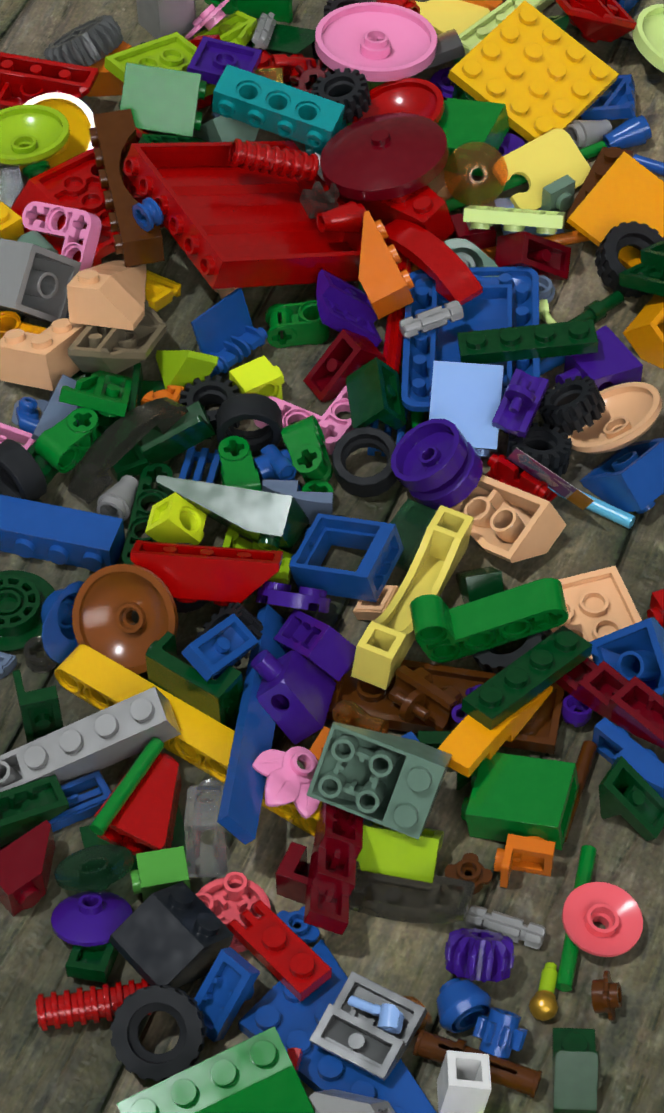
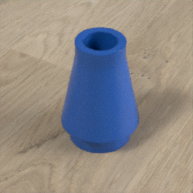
(629, 134)

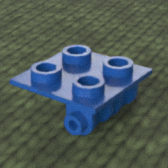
(228, 332)

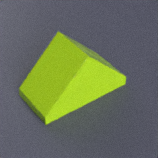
(184, 366)

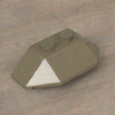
(116, 348)

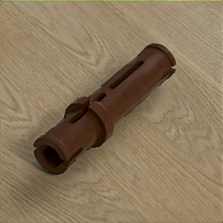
(501, 1070)

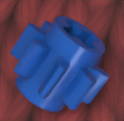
(500, 1032)

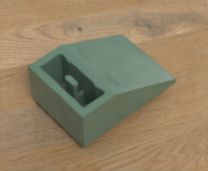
(379, 777)

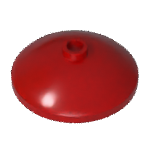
(406, 96)

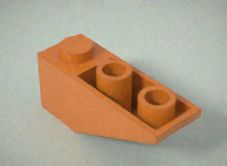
(378, 270)

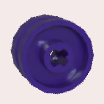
(437, 464)

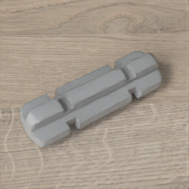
(264, 30)
(431, 319)
(507, 925)

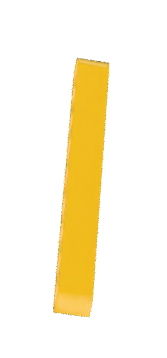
(202, 738)

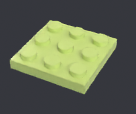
(514, 218)

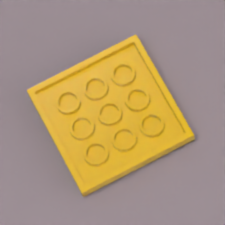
(535, 72)

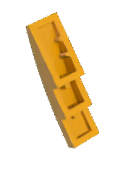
(473, 741)

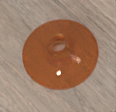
(460, 168)

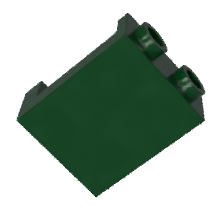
(214, 698)

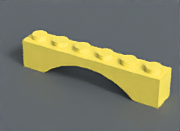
(392, 633)

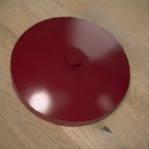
(384, 156)

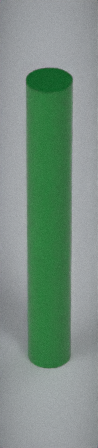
(127, 786)

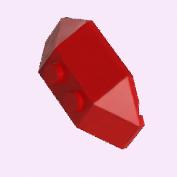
(598, 18)
(29, 77)
(207, 571)

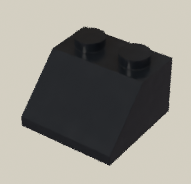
(171, 937)

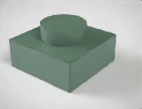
(558, 194)

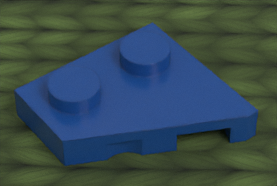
(615, 102)

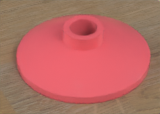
(606, 905)

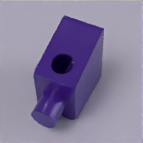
(607, 367)
(293, 693)

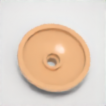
(627, 416)

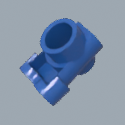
(275, 464)

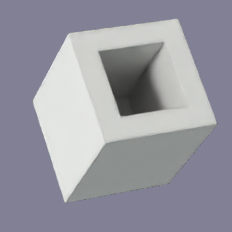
(464, 1082)

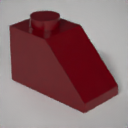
(534, 252)
(341, 359)
(26, 868)

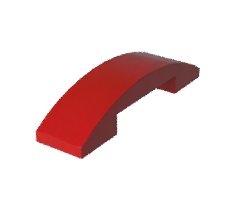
(435, 258)

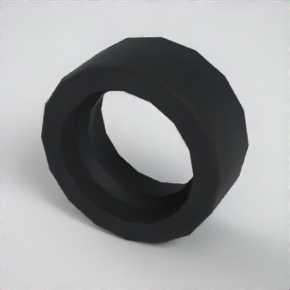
(247, 408)
(357, 439)
(20, 473)

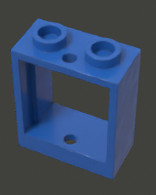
(365, 584)

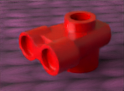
(288, 66)

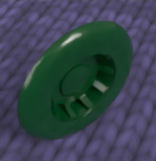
(21, 594)

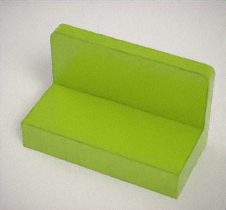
(398, 854)

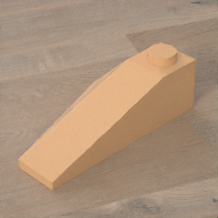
(108, 295)
(511, 520)

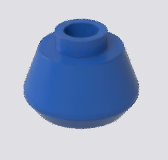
(461, 1004)

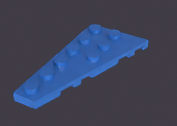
(319, 1068)

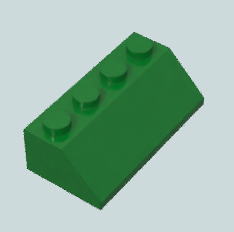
(241, 1079)

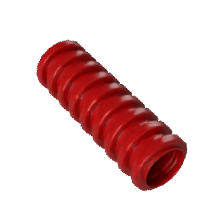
(273, 160)
(83, 1004)

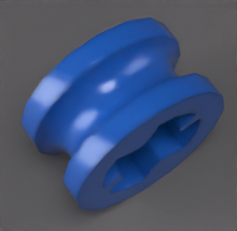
(147, 214)

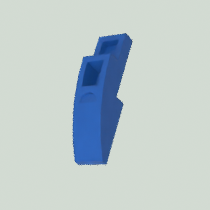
(615, 742)

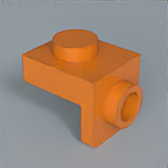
(524, 854)

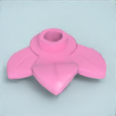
(208, 18)
(286, 780)

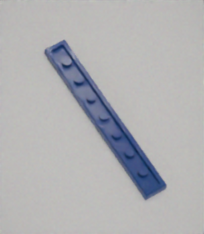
(252, 736)

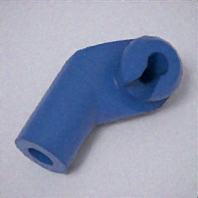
(27, 414)

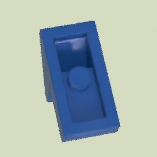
(220, 647)

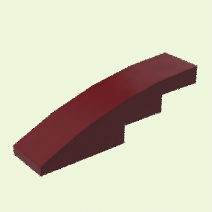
(621, 701)
(333, 868)

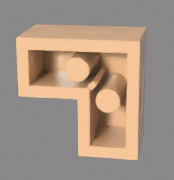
(39, 358)

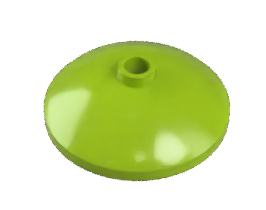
(31, 134)

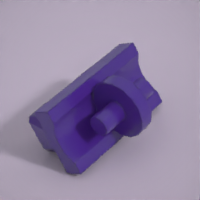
(520, 403)

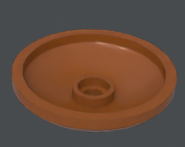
(105, 609)

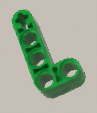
(488, 621)

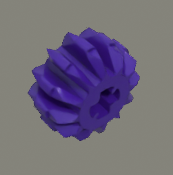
(479, 955)

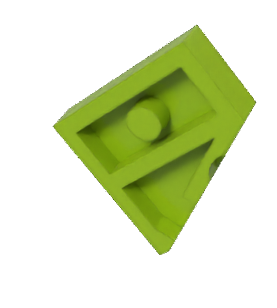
(235, 28)

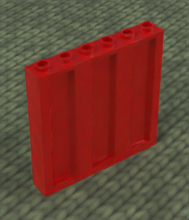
(237, 221)

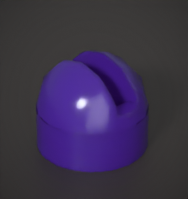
(570, 713)

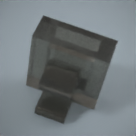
(318, 200)

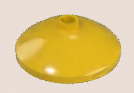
(79, 119)

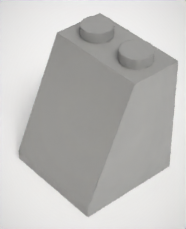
(34, 280)

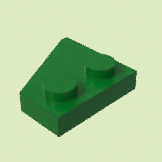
(100, 392)

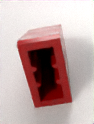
(151, 810)

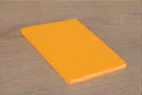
(622, 195)

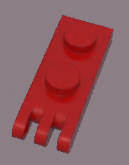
(281, 951)

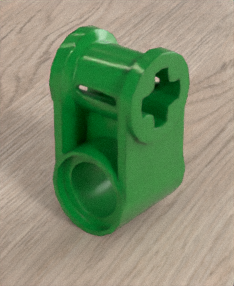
(299, 324)
(66, 442)
(308, 448)
(237, 464)

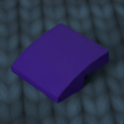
(345, 307)

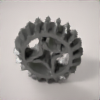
(86, 42)

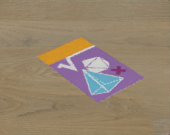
(553, 480)

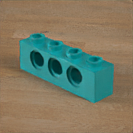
(277, 107)

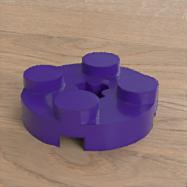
(280, 595)

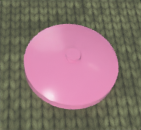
(376, 40)

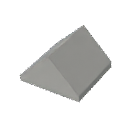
(166, 16)

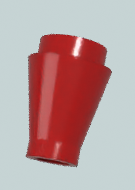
(344, 218)

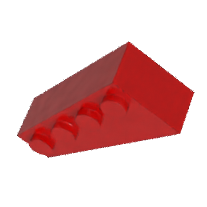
(419, 207)

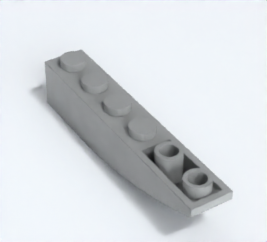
(92, 741)

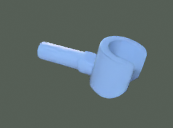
(389, 1015)

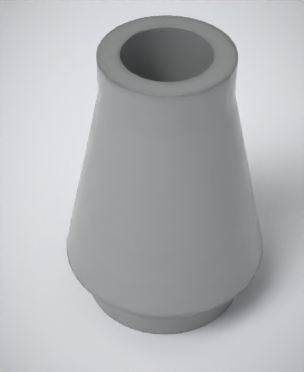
(588, 131)
(119, 498)

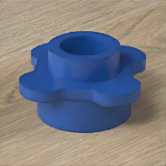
(307, 932)

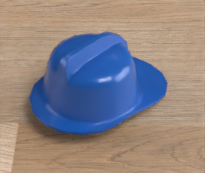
(57, 625)

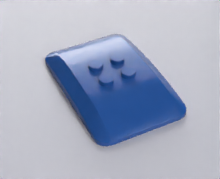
(505, 303)

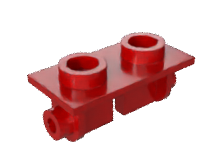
(507, 472)

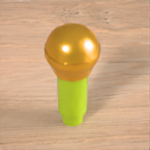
(543, 1004)

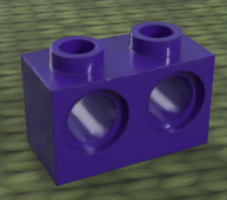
(317, 643)

